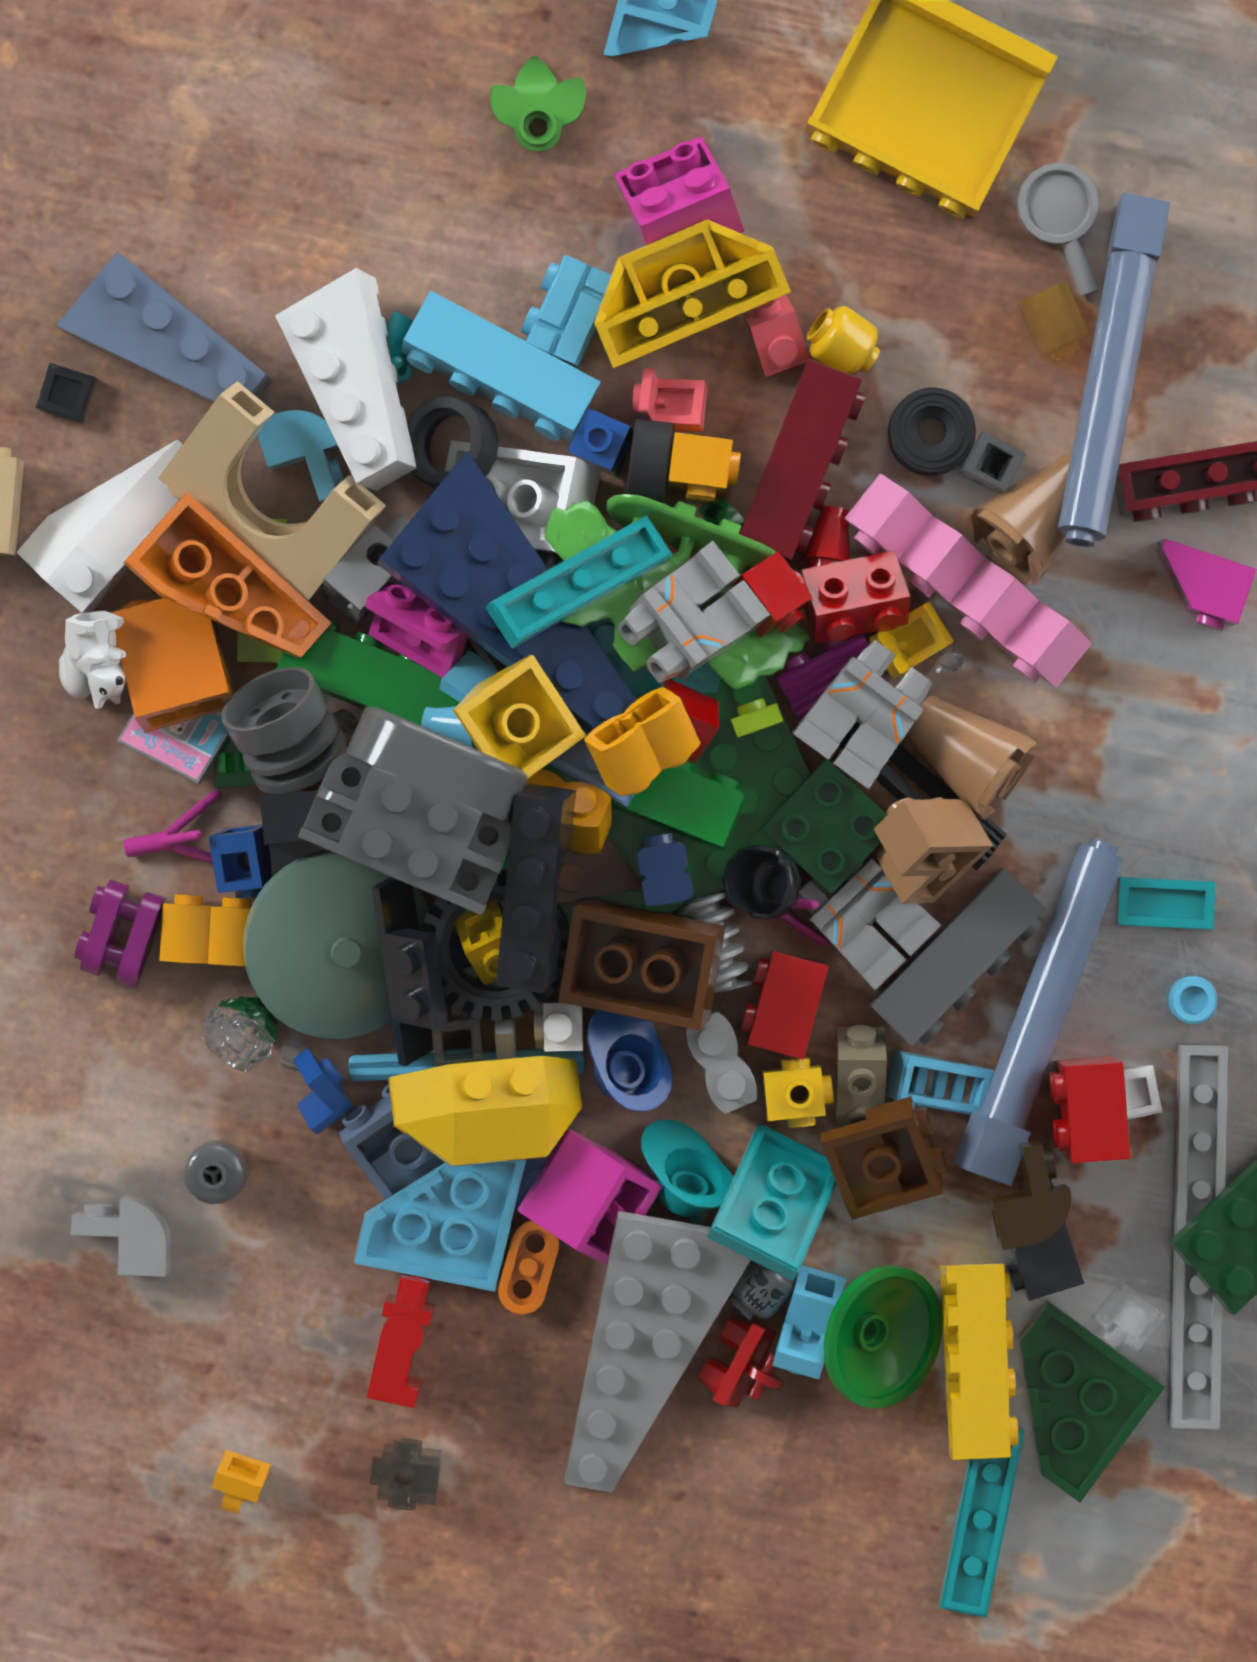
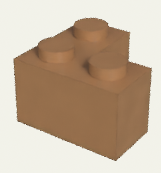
(929, 846)

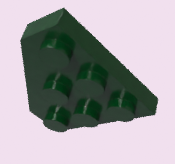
(1080, 1399)

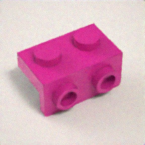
(415, 629)

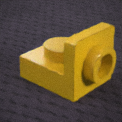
(481, 939)

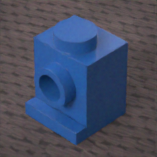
(229, 867)

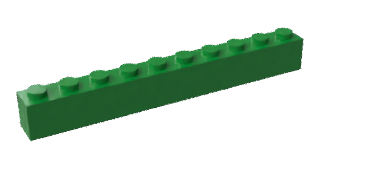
(369, 677)

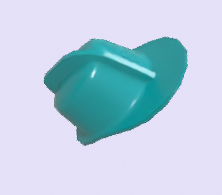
(686, 1168)

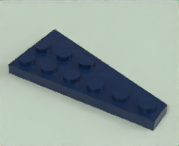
(470, 551)

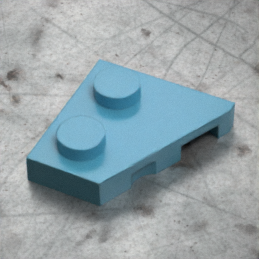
(657, 23)

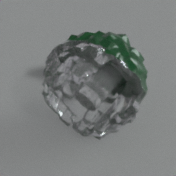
(241, 1032)

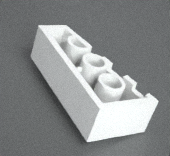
(349, 369)

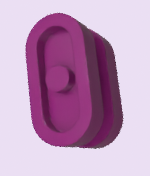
(96, 947)

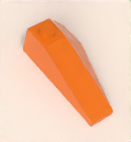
(215, 574)

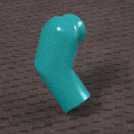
(397, 329)

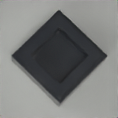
(66, 393)

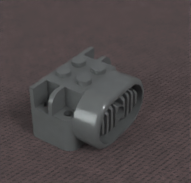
(418, 808)

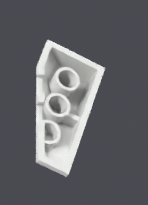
(89, 539)

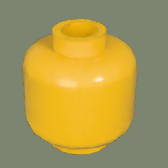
(843, 340)

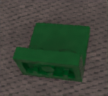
(827, 826)

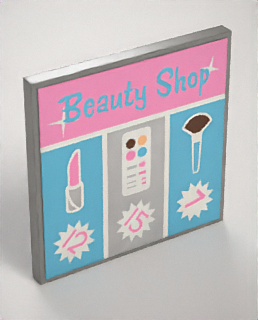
(182, 748)

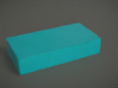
(1165, 903)

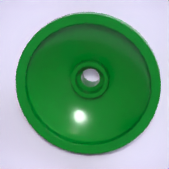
(883, 1336)

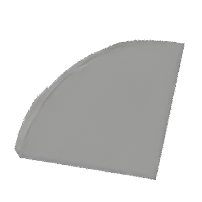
(505, 1039)

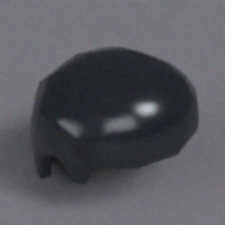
(762, 882)

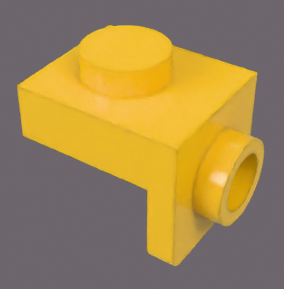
(916, 640)

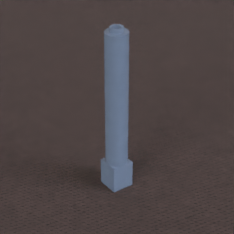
(1112, 367)
(995, 1132)

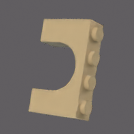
(211, 473)

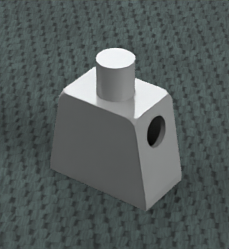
(356, 577)

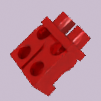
(399, 1340)

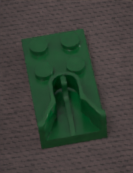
(1223, 1243)

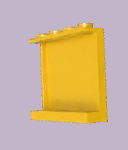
(930, 99)

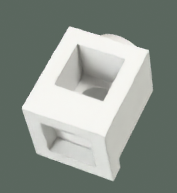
(558, 1027)

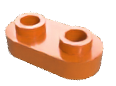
(529, 1266)

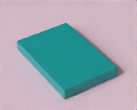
(774, 1202)

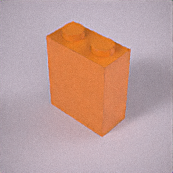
(171, 663)

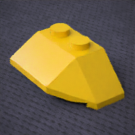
(684, 288)
(488, 1108)

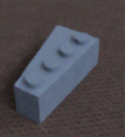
(150, 329)

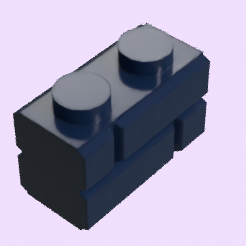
(663, 866)

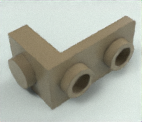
(860, 1072)

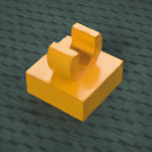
(240, 1480)

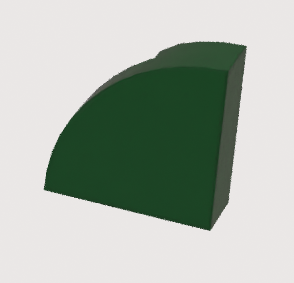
(718, 510)

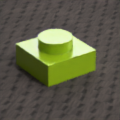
(755, 717)

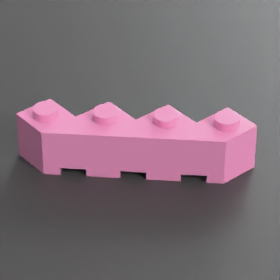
(970, 584)

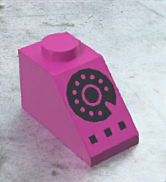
(1207, 583)

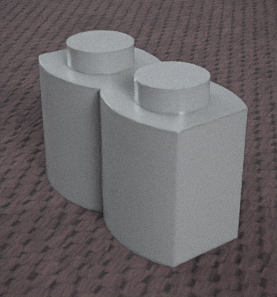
(726, 1072)

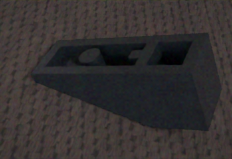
(1046, 1265)

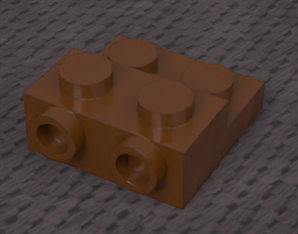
(885, 1158)

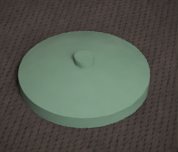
(318, 947)

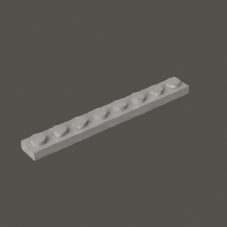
(1198, 1180)

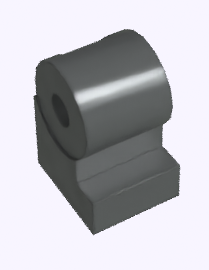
(992, 463)

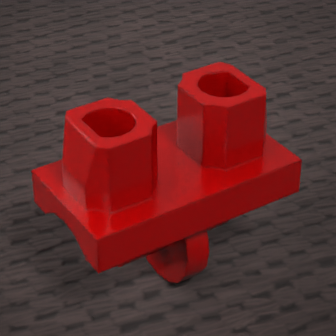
(732, 1381)

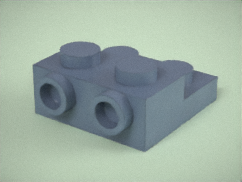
(383, 1151)

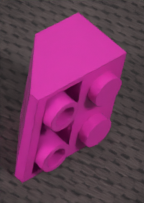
(677, 192)
(584, 1190)

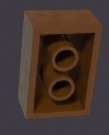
(642, 963)

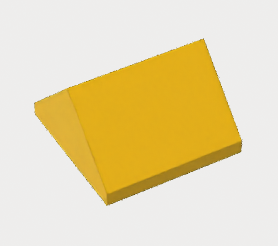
(519, 717)

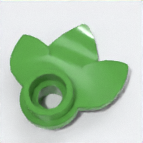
(538, 99)

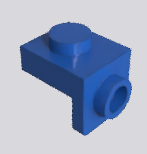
(328, 1098)

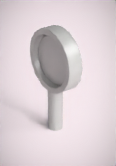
(1058, 209)

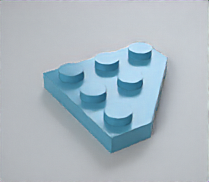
(445, 1225)

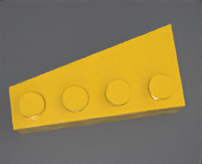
(977, 1360)

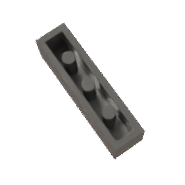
(957, 956)

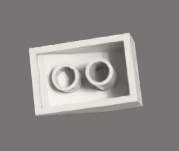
(534, 485)

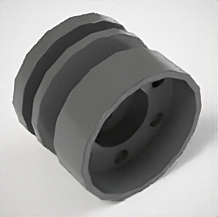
(283, 730)

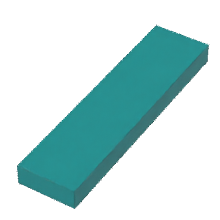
(579, 581)
(979, 1533)

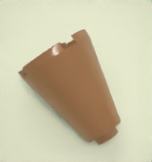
(1024, 523)
(971, 753)

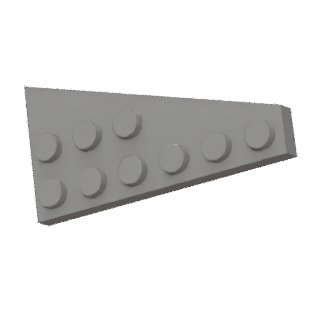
(652, 1315)

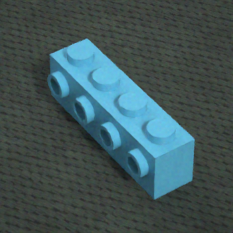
(499, 367)

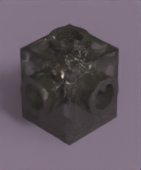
(420, 1462)

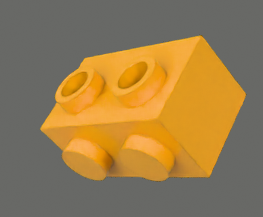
(703, 466)

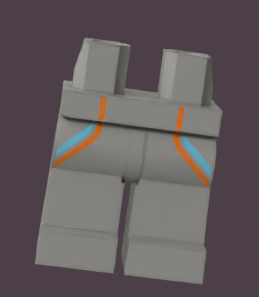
(674, 619)
(877, 706)
(851, 911)

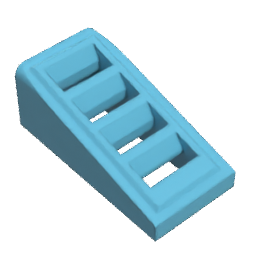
(901, 1074)

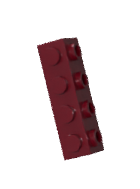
(801, 457)
(1187, 481)

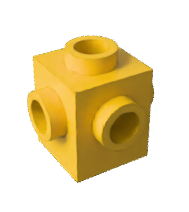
(779, 1084)

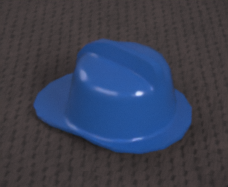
(629, 1061)

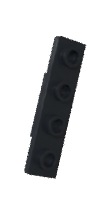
(410, 971)

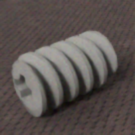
(709, 910)

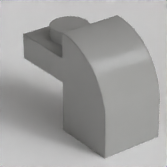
(140, 1230)

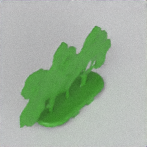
(583, 526)

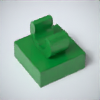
(230, 768)

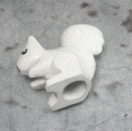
(91, 657)

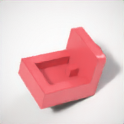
(776, 336)
(671, 401)

